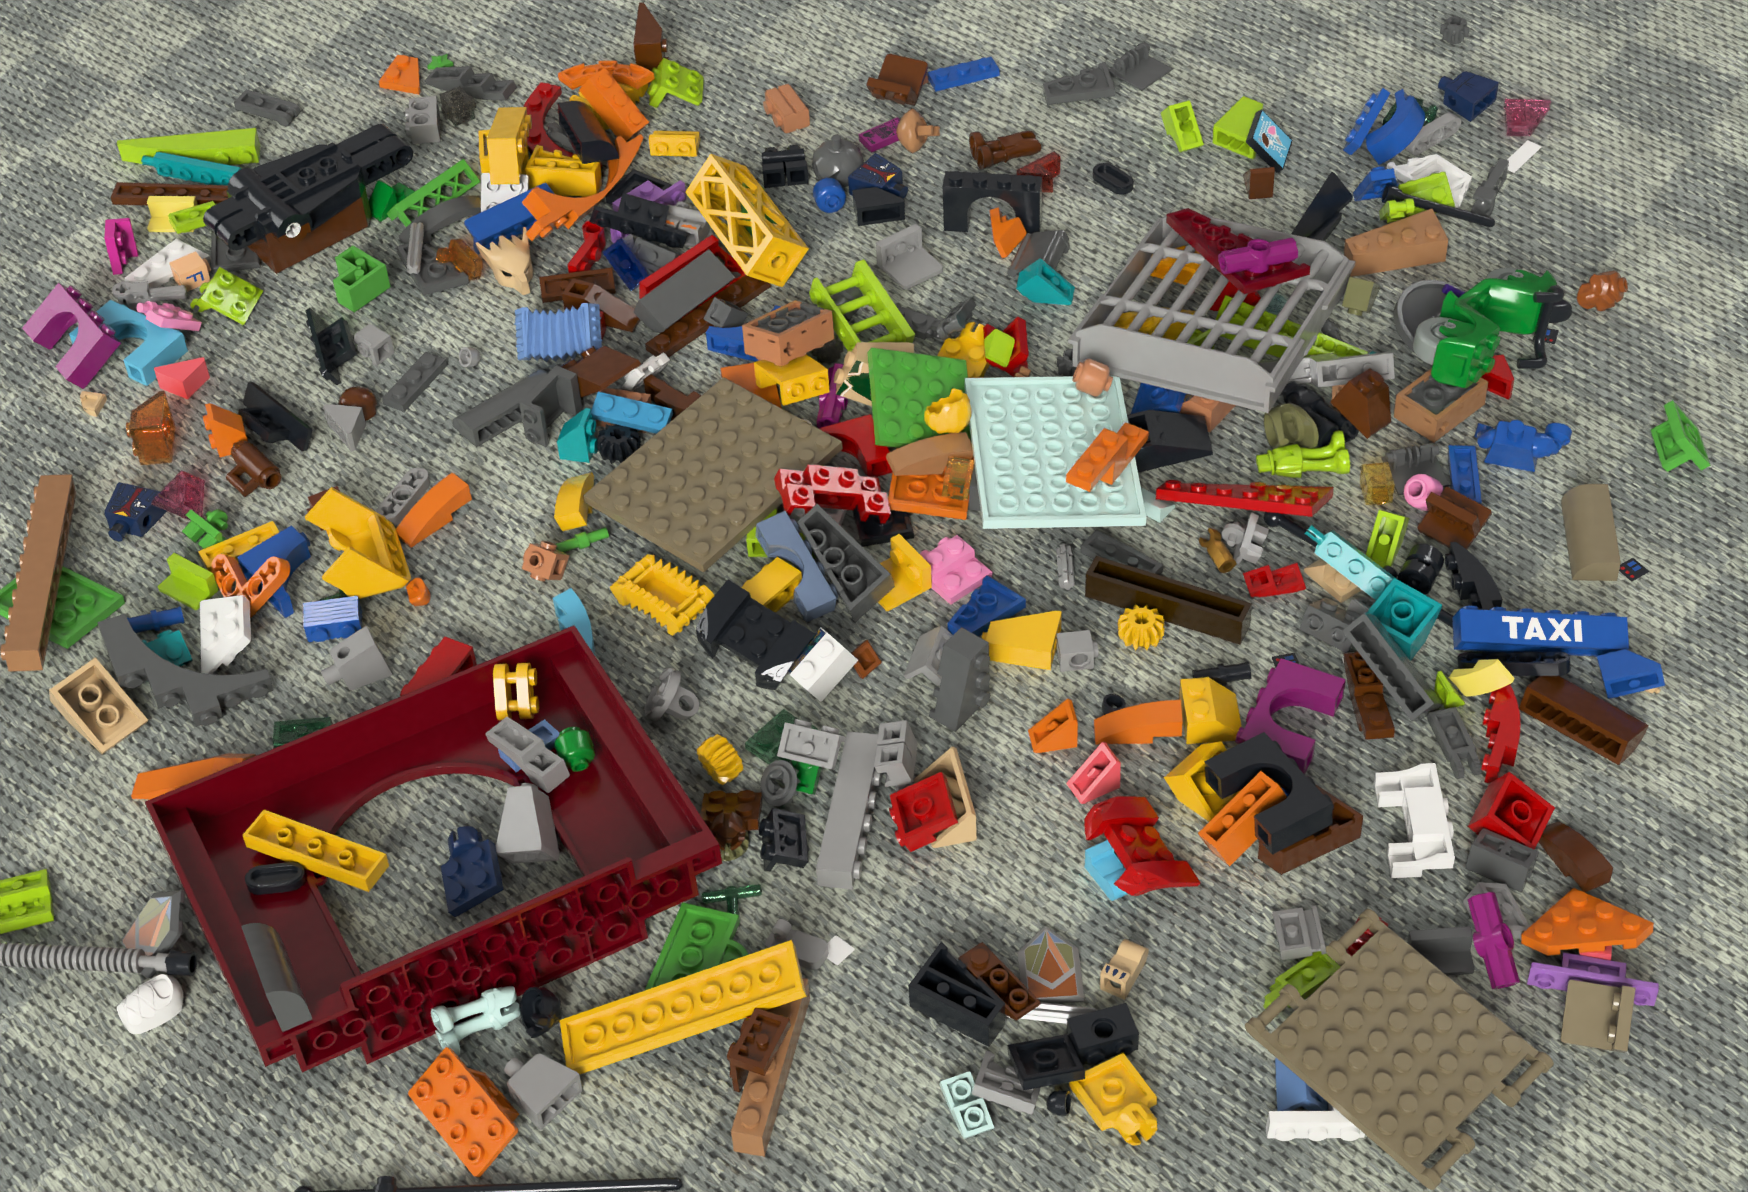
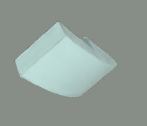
(967, 1109)

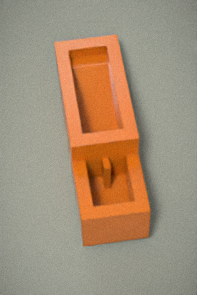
(434, 510)
(1140, 723)

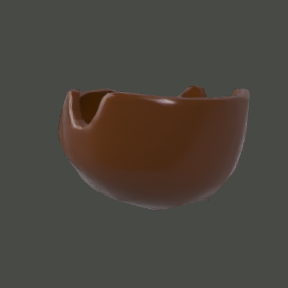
(360, 397)

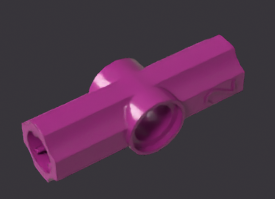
(1258, 256)
(831, 404)
(1493, 940)

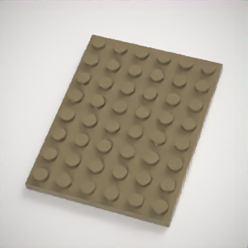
(710, 473)

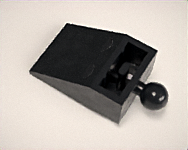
(1171, 438)

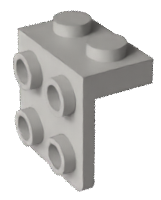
(905, 258)

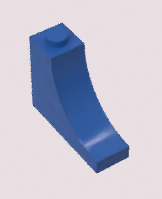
(728, 341)
(286, 545)

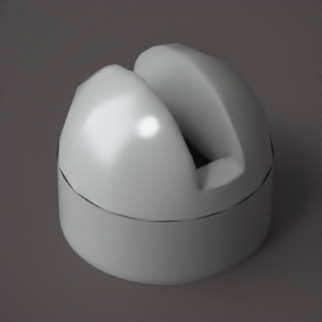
(469, 357)

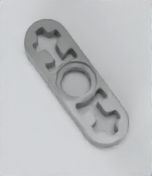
(1434, 133)
(404, 487)

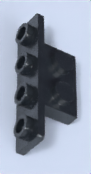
(640, 219)
(332, 344)
(272, 419)

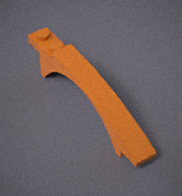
(556, 210)

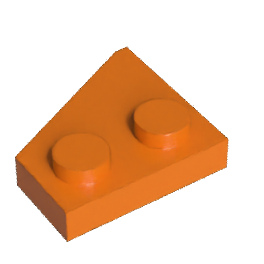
(402, 75)

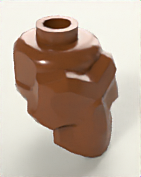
(1602, 291)

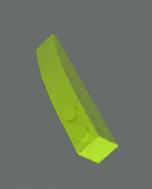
(221, 147)
(1323, 344)

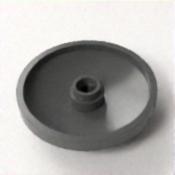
(1417, 304)

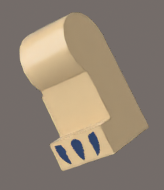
(1123, 968)

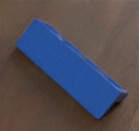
(502, 220)

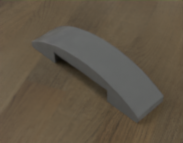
(444, 215)

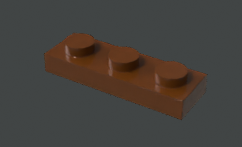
(554, 285)

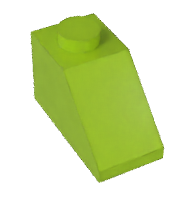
(1387, 537)

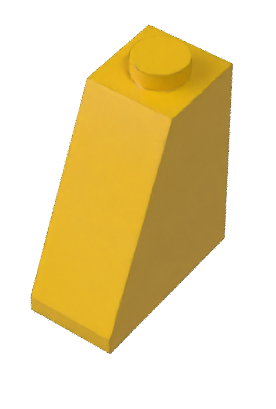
(1025, 639)

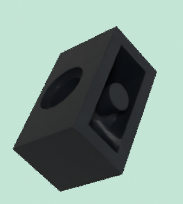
(1112, 1022)

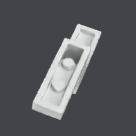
(1311, 1125)

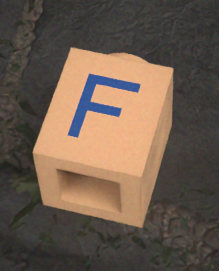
(190, 271)

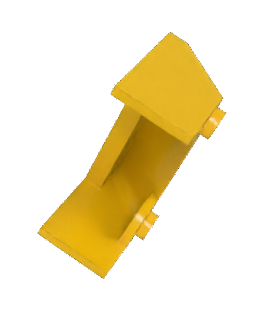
(370, 543)

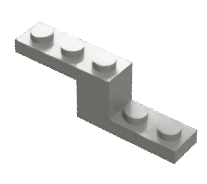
(1332, 370)

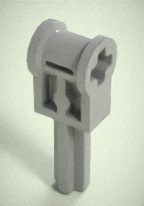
(141, 292)

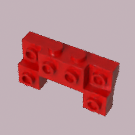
(832, 489)

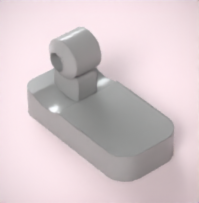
(810, 949)

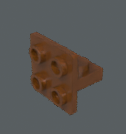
(1453, 518)

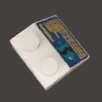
(822, 665)

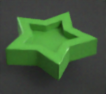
(440, 61)

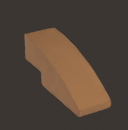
(929, 454)

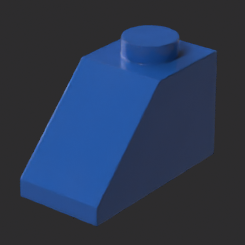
(1628, 673)

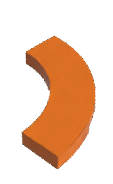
(632, 75)

